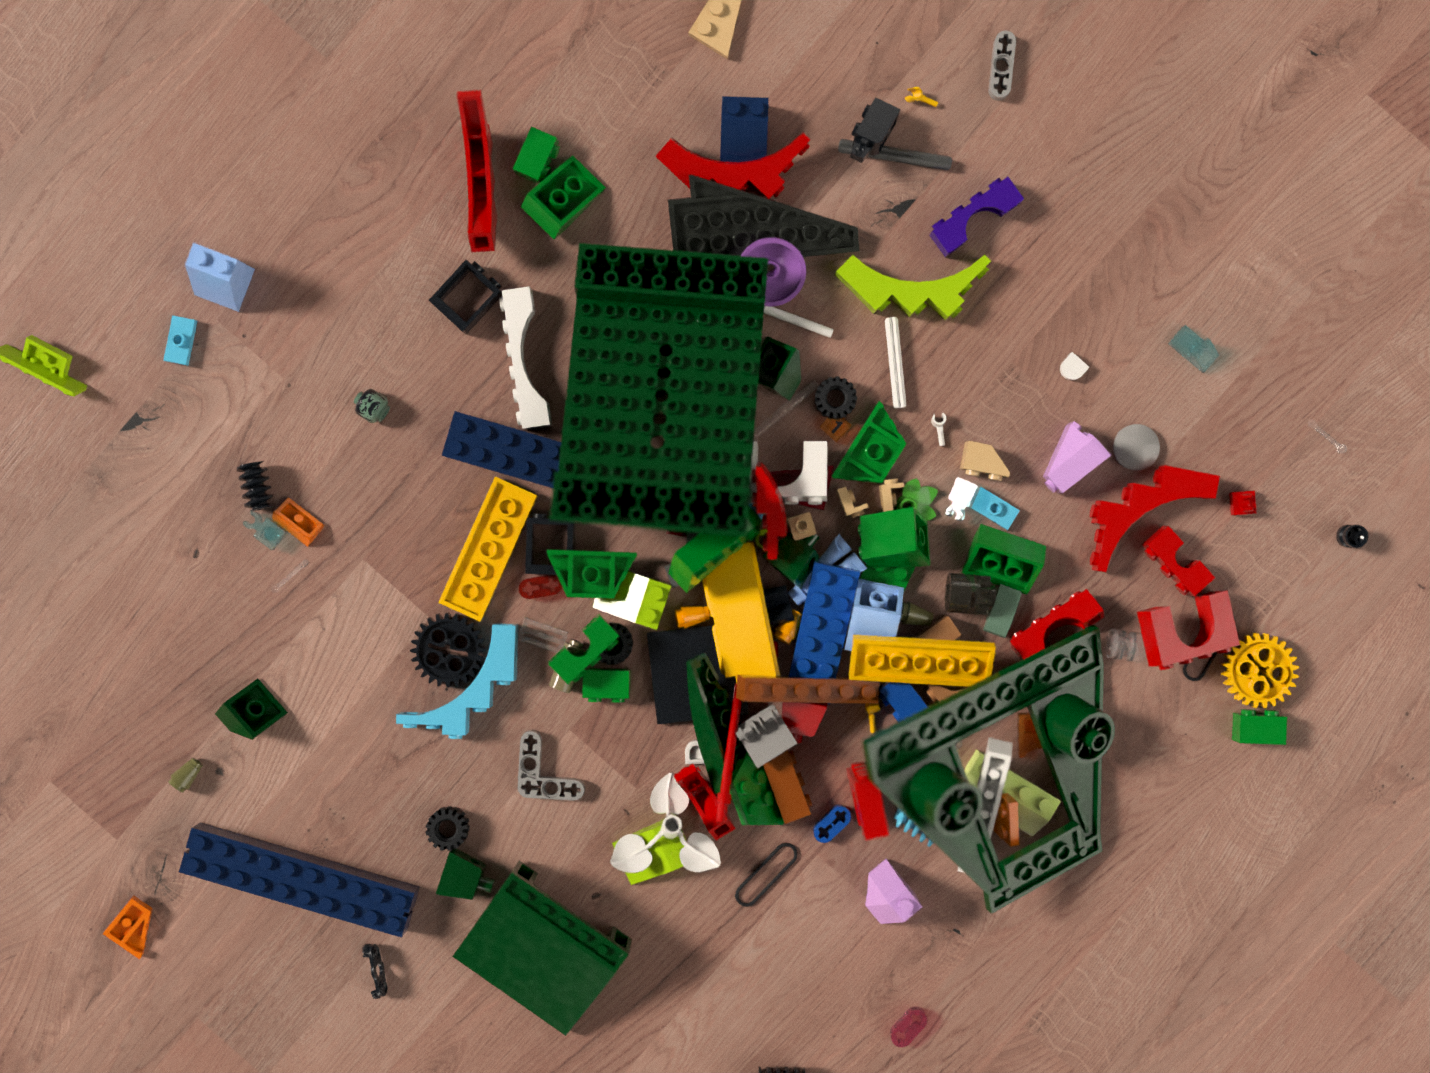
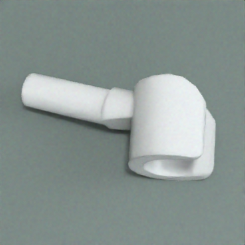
(939, 426)

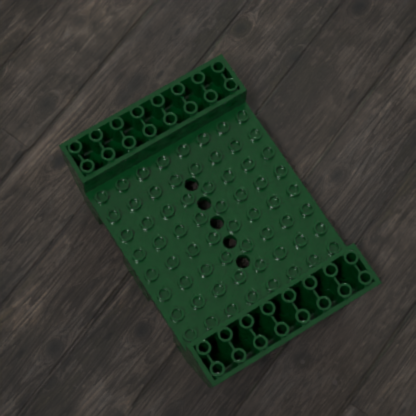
(624, 314)

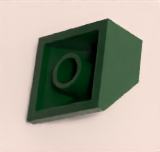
(779, 368)
(251, 711)

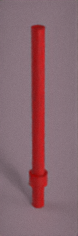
(724, 797)

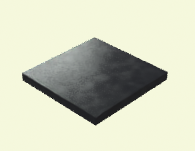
(668, 660)

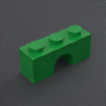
(571, 665)

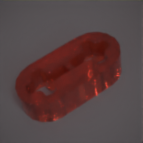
(539, 592)

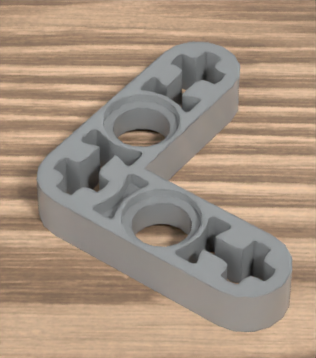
(534, 775)

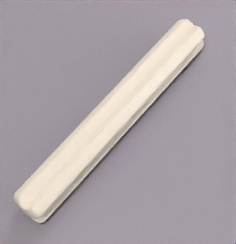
(895, 362)

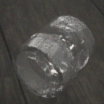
(1122, 645)

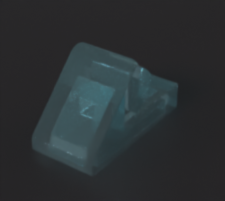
(1194, 349)

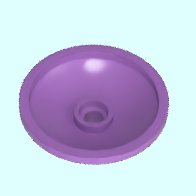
(788, 272)

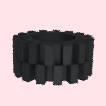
(835, 384)
(625, 649)
(461, 828)

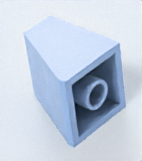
(218, 277)
(875, 610)

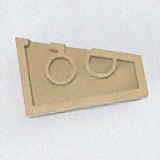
(717, 25)

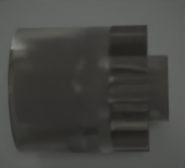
(969, 594)

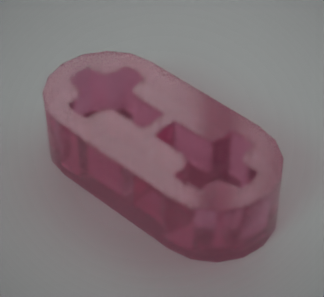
(912, 1030)

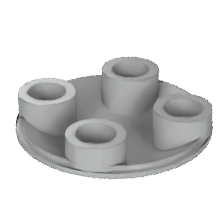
(1136, 447)

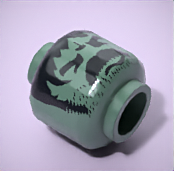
(371, 406)

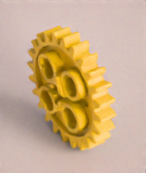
(1275, 657)

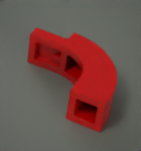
(704, 799)

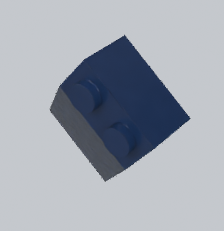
(744, 128)

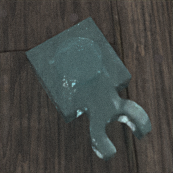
(963, 495)
(267, 532)

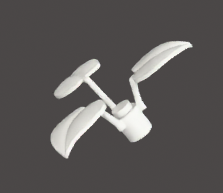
(698, 852)

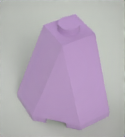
(1073, 458)
(889, 895)

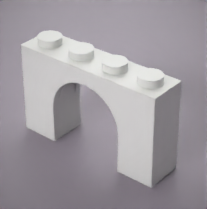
(812, 482)

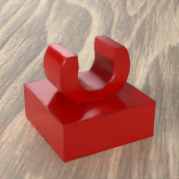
(1242, 503)

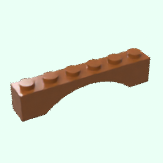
(811, 690)

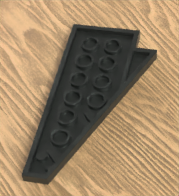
(729, 220)

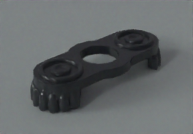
(373, 952)

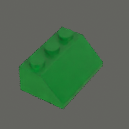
(1005, 558)

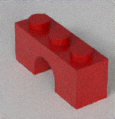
(1163, 548)

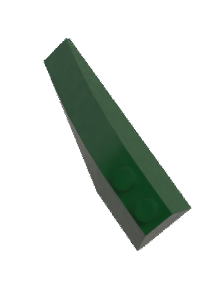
(710, 717)

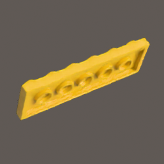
(488, 549)
(920, 660)

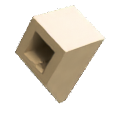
(983, 459)

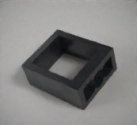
(452, 282)
(531, 568)

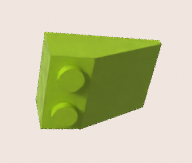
(637, 600)
(664, 854)

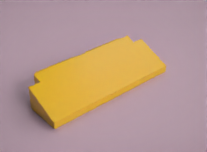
(740, 616)

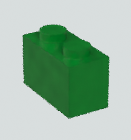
(536, 155)
(606, 683)
(1259, 728)

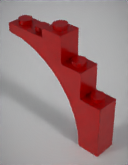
(761, 172)
(480, 173)
(1116, 518)

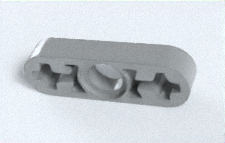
(1006, 82)

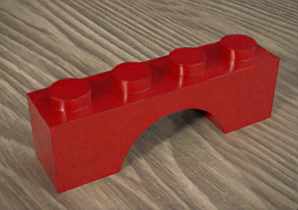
(1080, 611)

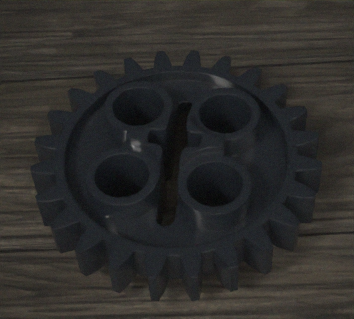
(452, 629)

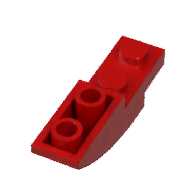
(769, 501)

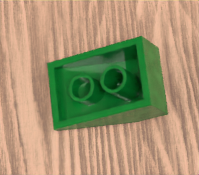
(562, 197)

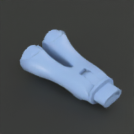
(835, 551)

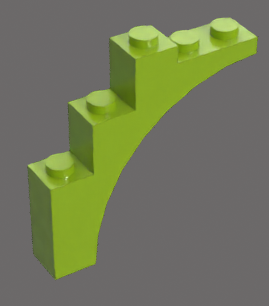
(942, 294)

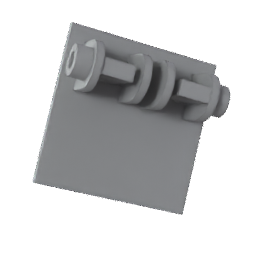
(765, 736)

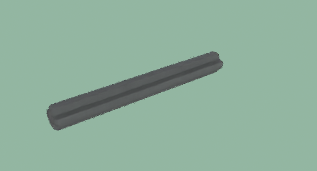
(903, 156)

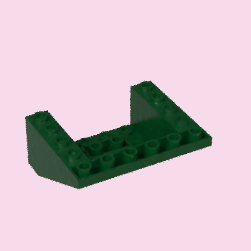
(541, 951)

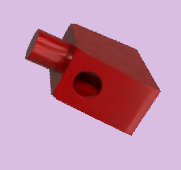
(802, 718)

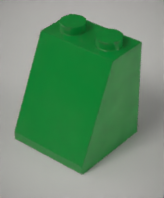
(894, 539)

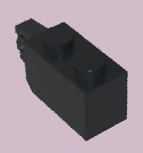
(874, 129)

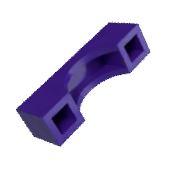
(1000, 200)

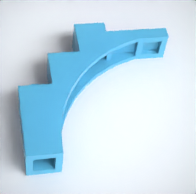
(498, 666)

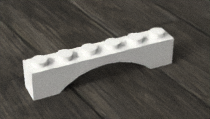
(519, 311)

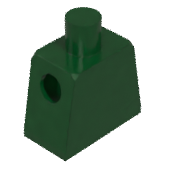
(795, 558)
(463, 876)

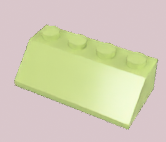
(1034, 803)

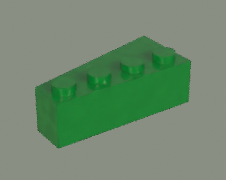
(707, 552)

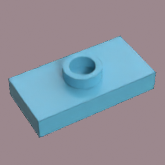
(180, 340)
(994, 508)

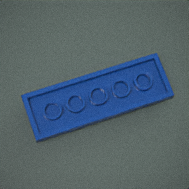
(824, 621)

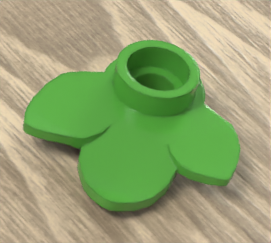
(919, 498)

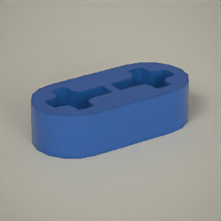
(836, 827)

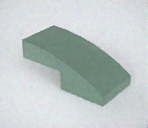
(1002, 613)

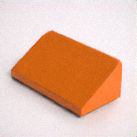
(297, 521)

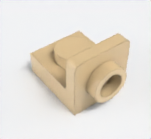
(847, 499)
(888, 499)
(801, 526)

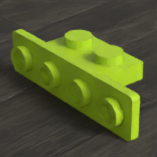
(44, 363)

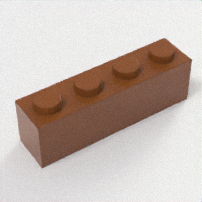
(787, 787)

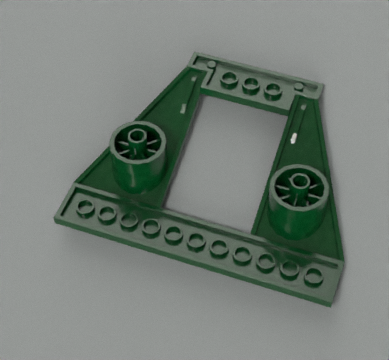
(925, 778)

